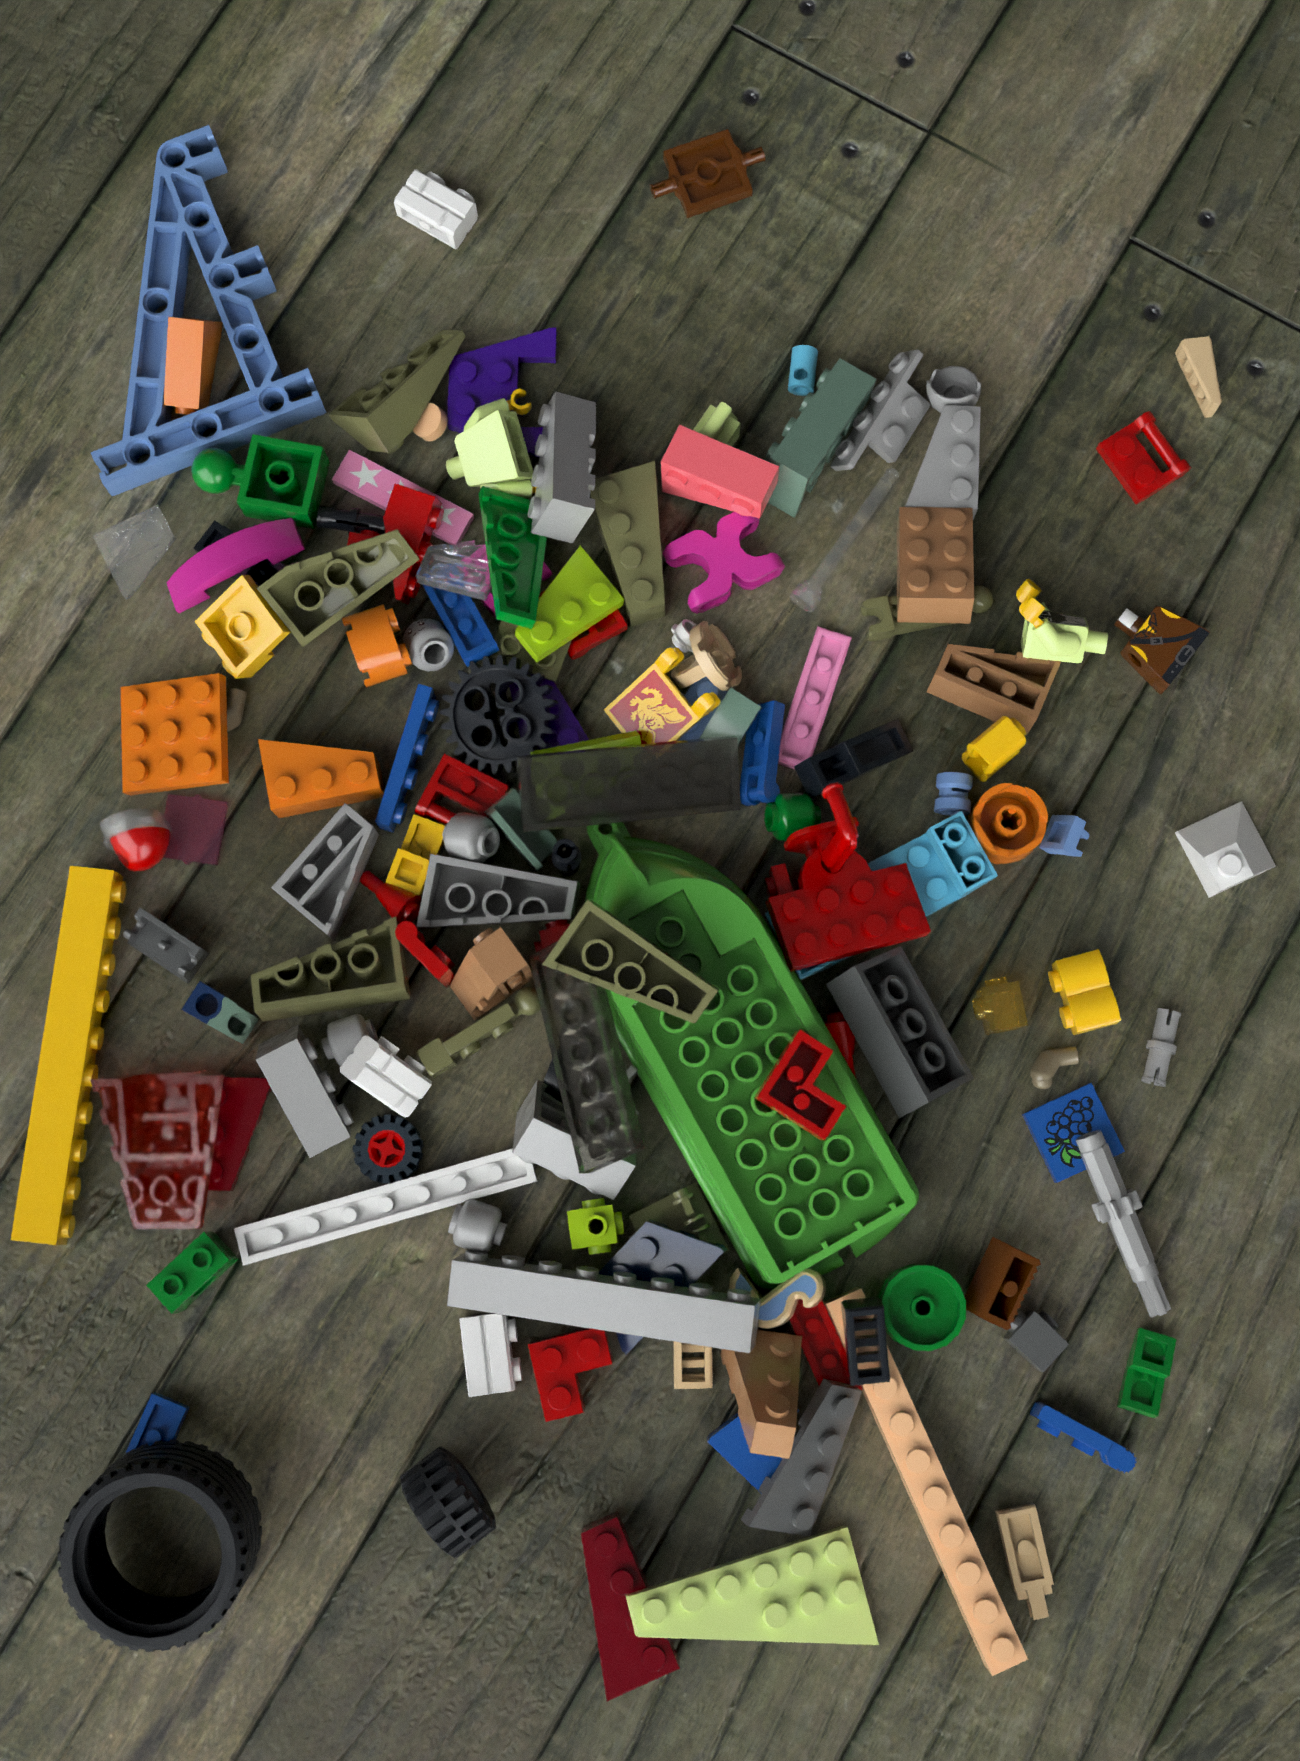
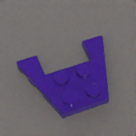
(494, 374)

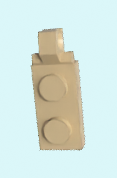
(1026, 1557)

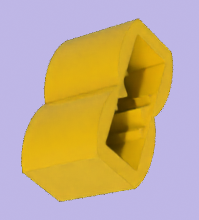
(994, 747)
(1084, 992)

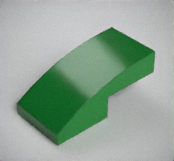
(1146, 1372)

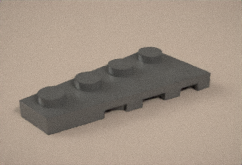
(799, 1484)

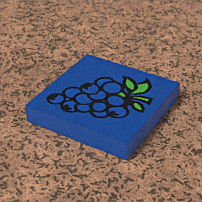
(1061, 1122)

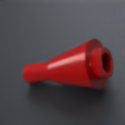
(395, 900)
(842, 1036)

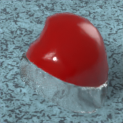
(137, 837)

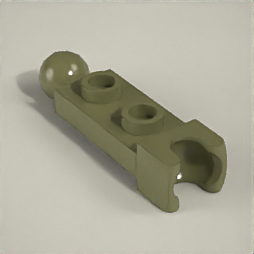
(886, 611)
(440, 1055)

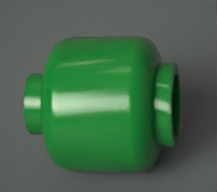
(790, 814)

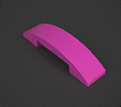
(231, 555)

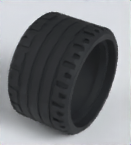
(112, 1603)

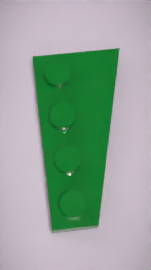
(512, 555)

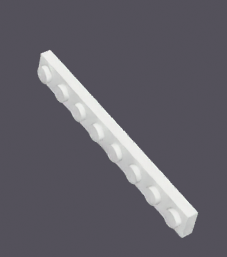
(382, 1205)

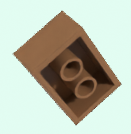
(935, 565)

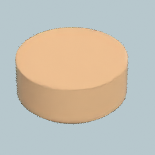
(431, 423)

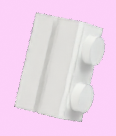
(436, 208)
(385, 1075)
(489, 1354)

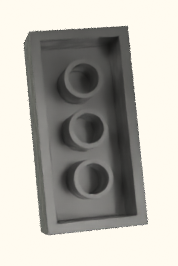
(899, 1031)

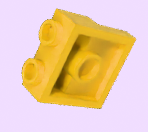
(242, 628)

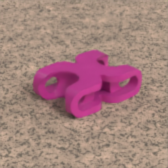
(722, 561)

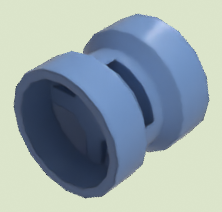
(953, 793)

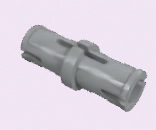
(1161, 1047)

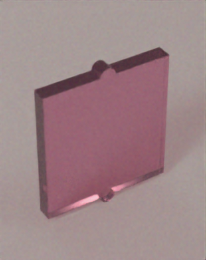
(196, 828)

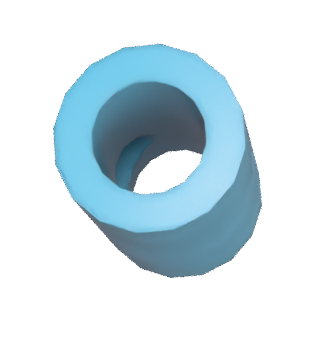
(802, 370)

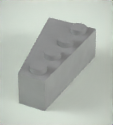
(564, 468)

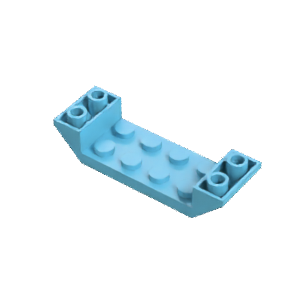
(942, 865)

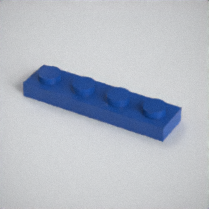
(403, 774)

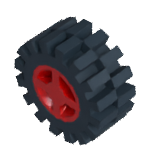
(375, 1145)

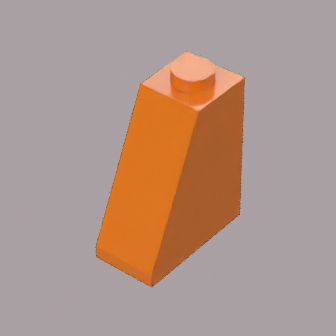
(190, 362)

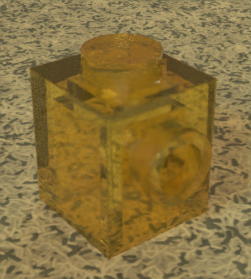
(1000, 1006)

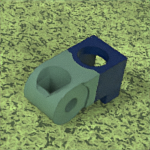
(220, 1012)

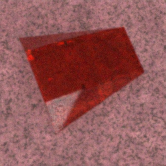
(163, 1142)

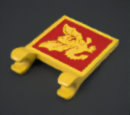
(657, 706)

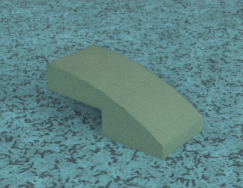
(732, 717)

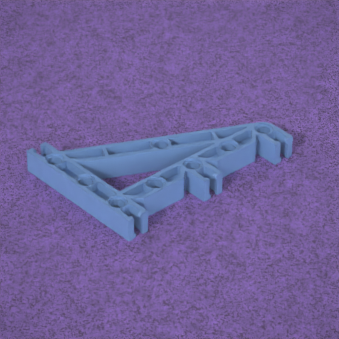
(175, 211)

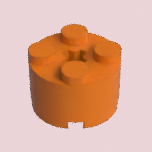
(376, 644)
(1006, 803)

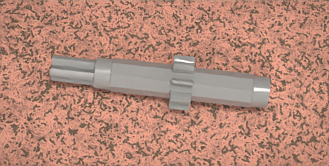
(1118, 1209)

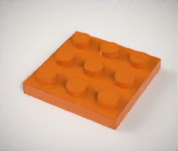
(174, 734)

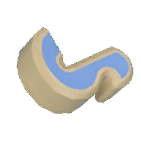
(781, 1302)

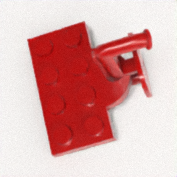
(840, 900)

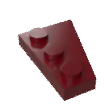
(238, 1116)

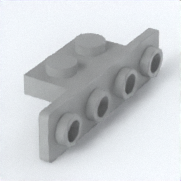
(888, 417)

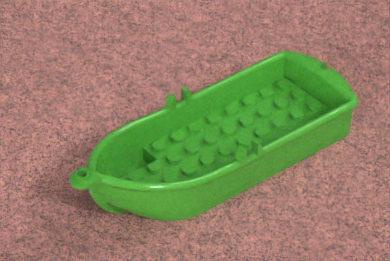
(769, 1181)

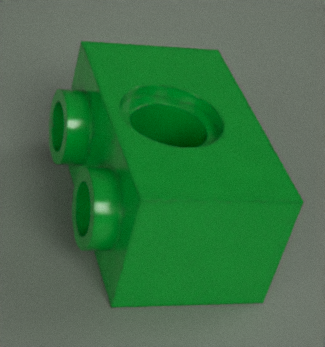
(192, 1272)

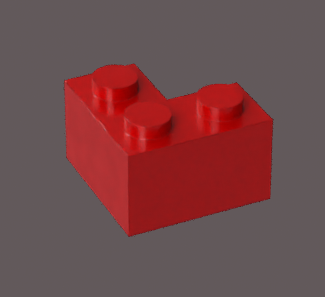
(791, 1087)
(556, 1367)

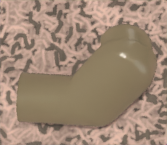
(1048, 1063)

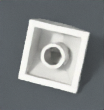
(1225, 849)

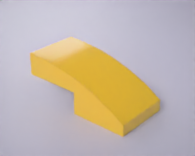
(412, 859)

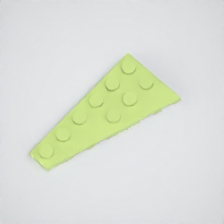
(778, 1595)

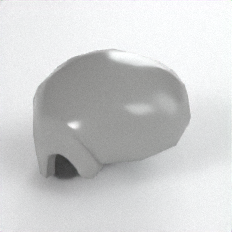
(953, 387)

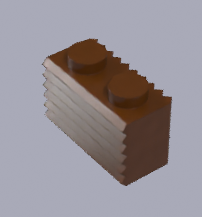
(1000, 1283)

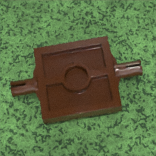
(707, 173)

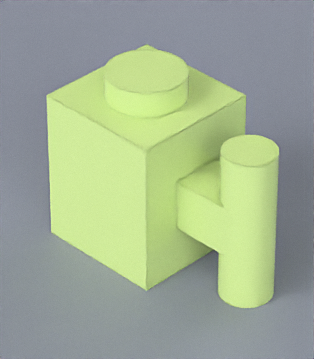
(719, 424)

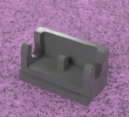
(165, 946)

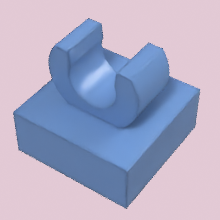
(1063, 835)

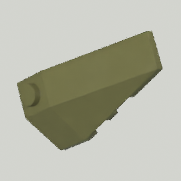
(394, 406)
(328, 586)

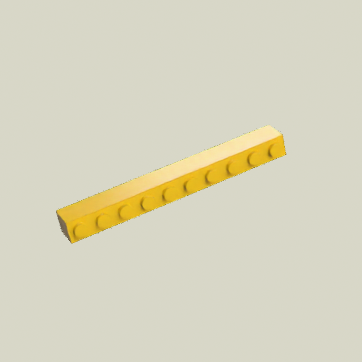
(68, 1057)

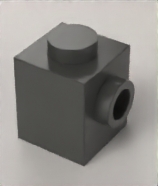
(1036, 1338)

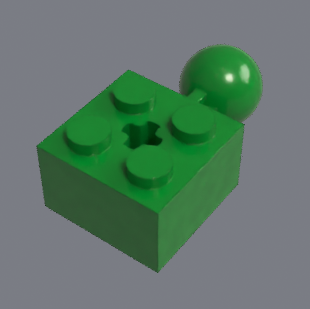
(263, 478)

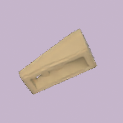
(1199, 368)
(692, 1381)

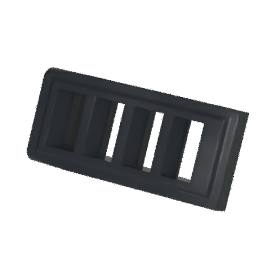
(864, 1307)

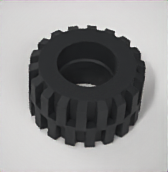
(447, 1502)

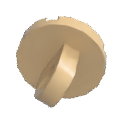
(710, 659)

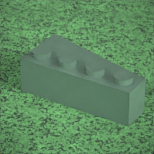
(816, 433)

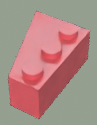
(717, 474)

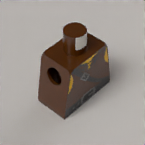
(1159, 644)

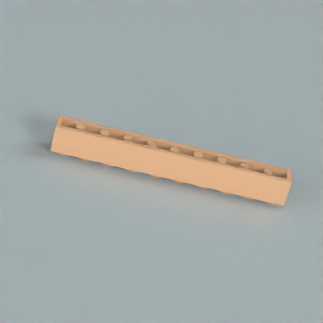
(936, 1507)

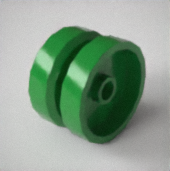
(945, 1307)

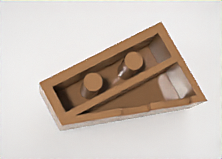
(490, 973)
(767, 1391)

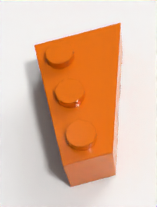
(317, 777)

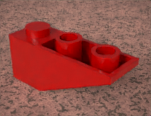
(415, 518)

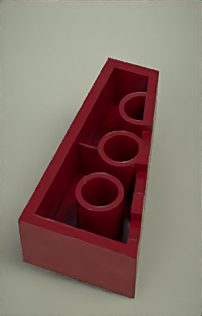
(612, 1574)

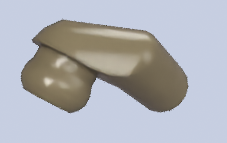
(235, 708)

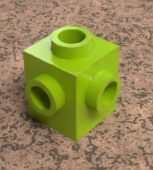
(580, 1231)

